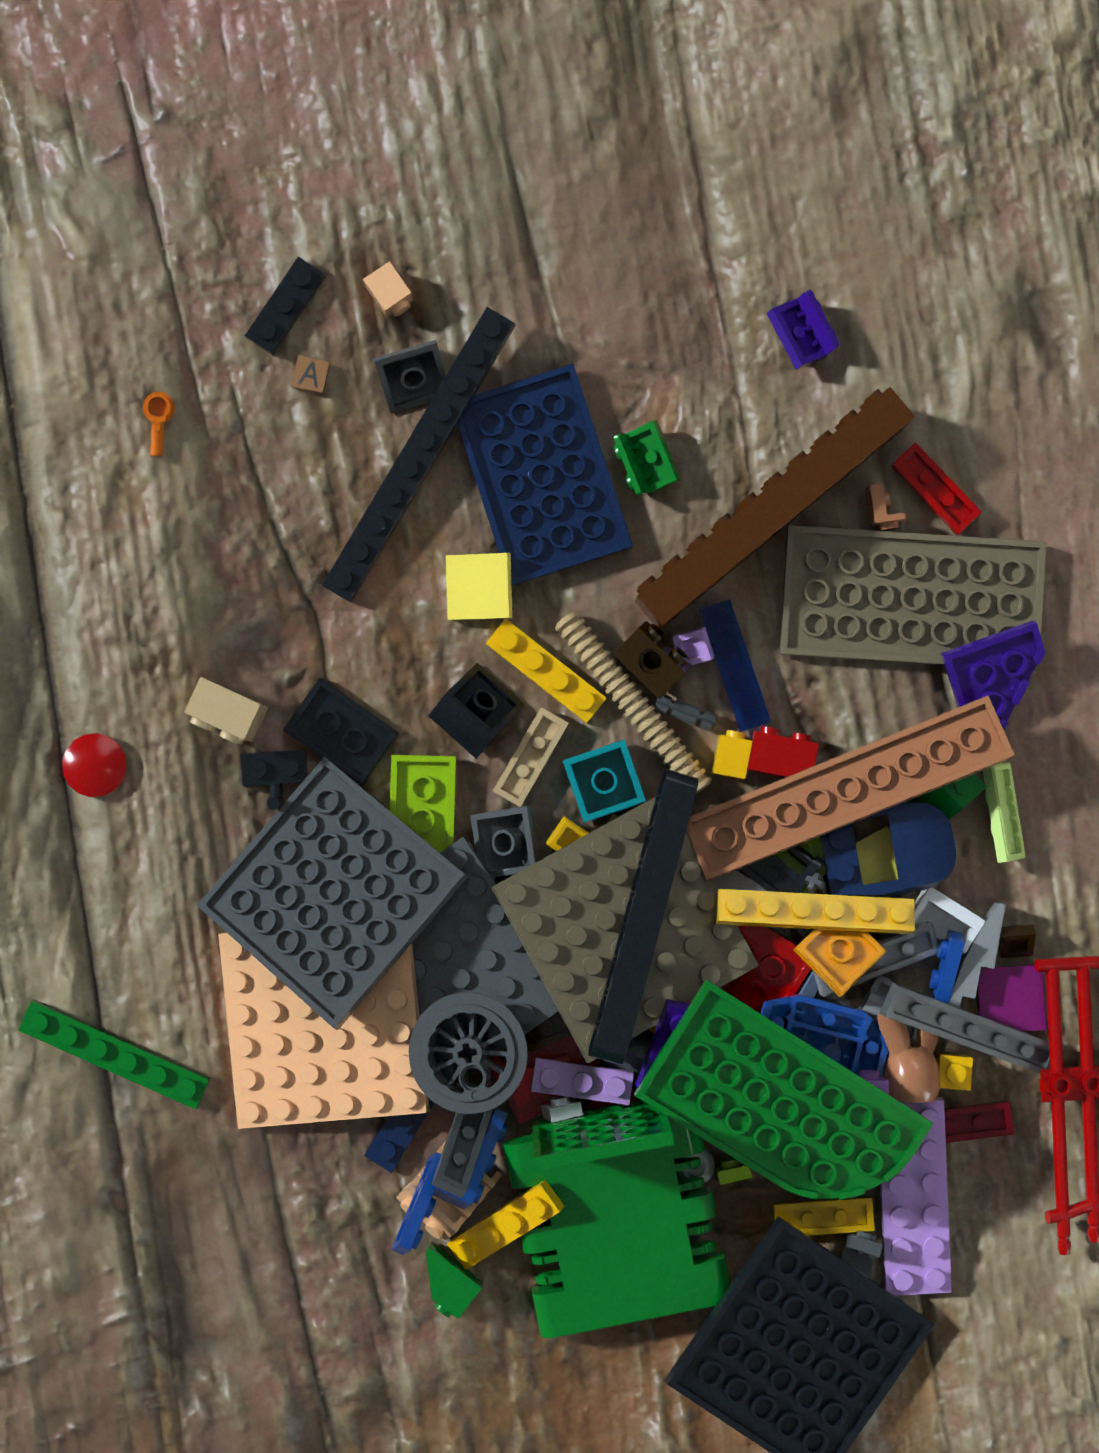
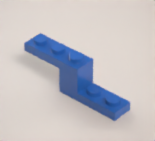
(422, 1201)

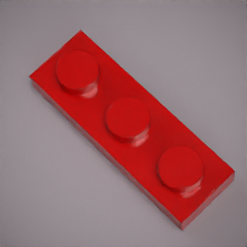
(936, 489)

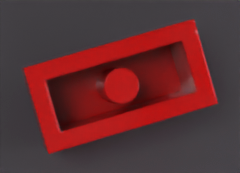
(781, 754)

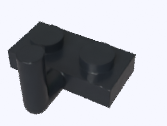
(274, 770)

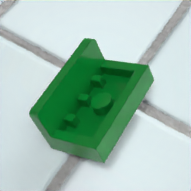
(646, 459)

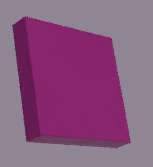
(1012, 996)

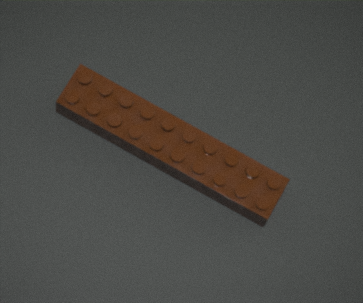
(779, 504)

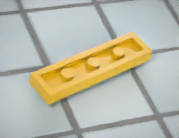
(546, 670)
(505, 1224)

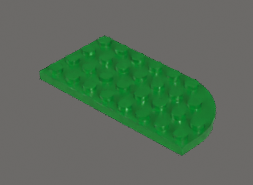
(778, 1102)

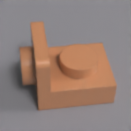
(877, 505)

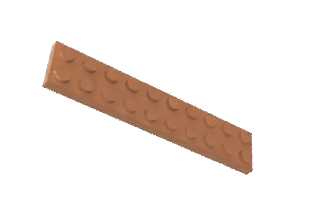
(848, 788)

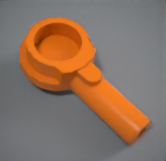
(158, 409)

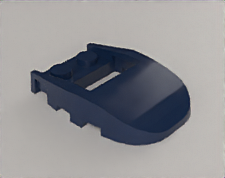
(921, 848)

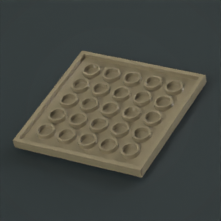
(572, 914)

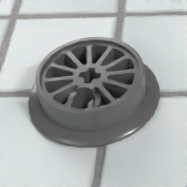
(472, 1097)

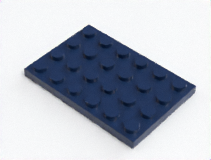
(543, 475)

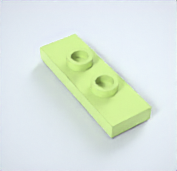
(1003, 813)

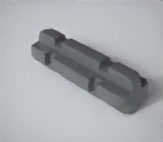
(686, 712)
(816, 884)

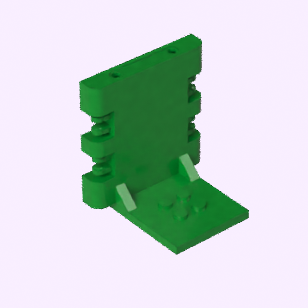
(622, 1221)

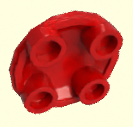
(94, 765)

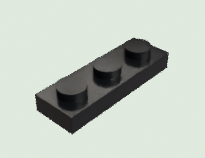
(285, 306)

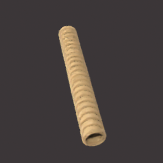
(629, 698)

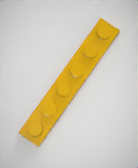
(815, 911)

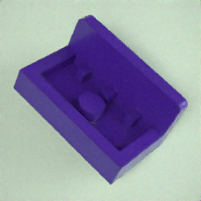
(803, 330)

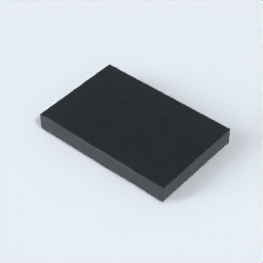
(341, 731)

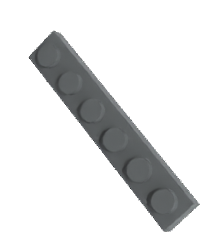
(966, 1028)

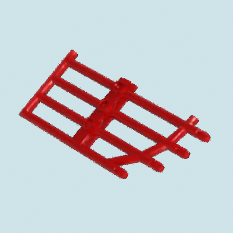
(1069, 1084)

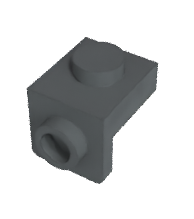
(861, 1251)

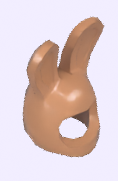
(910, 1069)

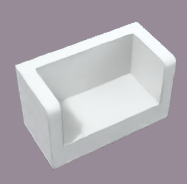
(946, 916)

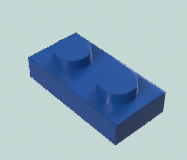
(950, 955)

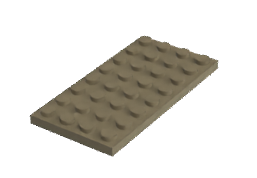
(903, 592)

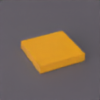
(839, 956)

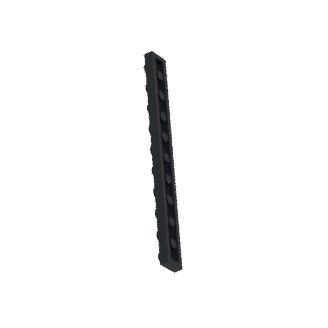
(419, 454)

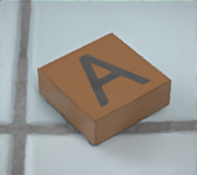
(310, 375)

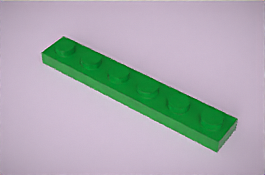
(114, 1054)

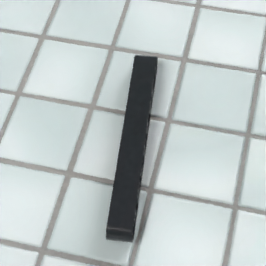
(643, 917)

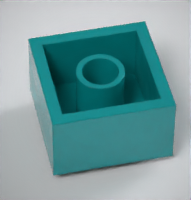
(604, 781)

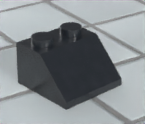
(476, 710)

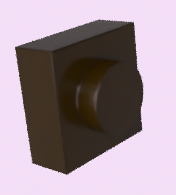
(1017, 941)

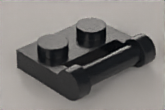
(778, 876)

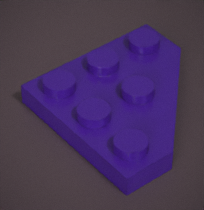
(995, 668)

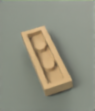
(530, 757)

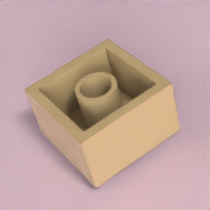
(226, 710)

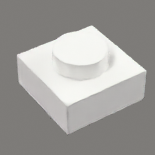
(561, 1108)

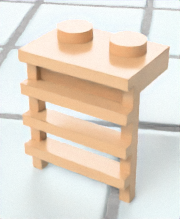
(445, 1217)

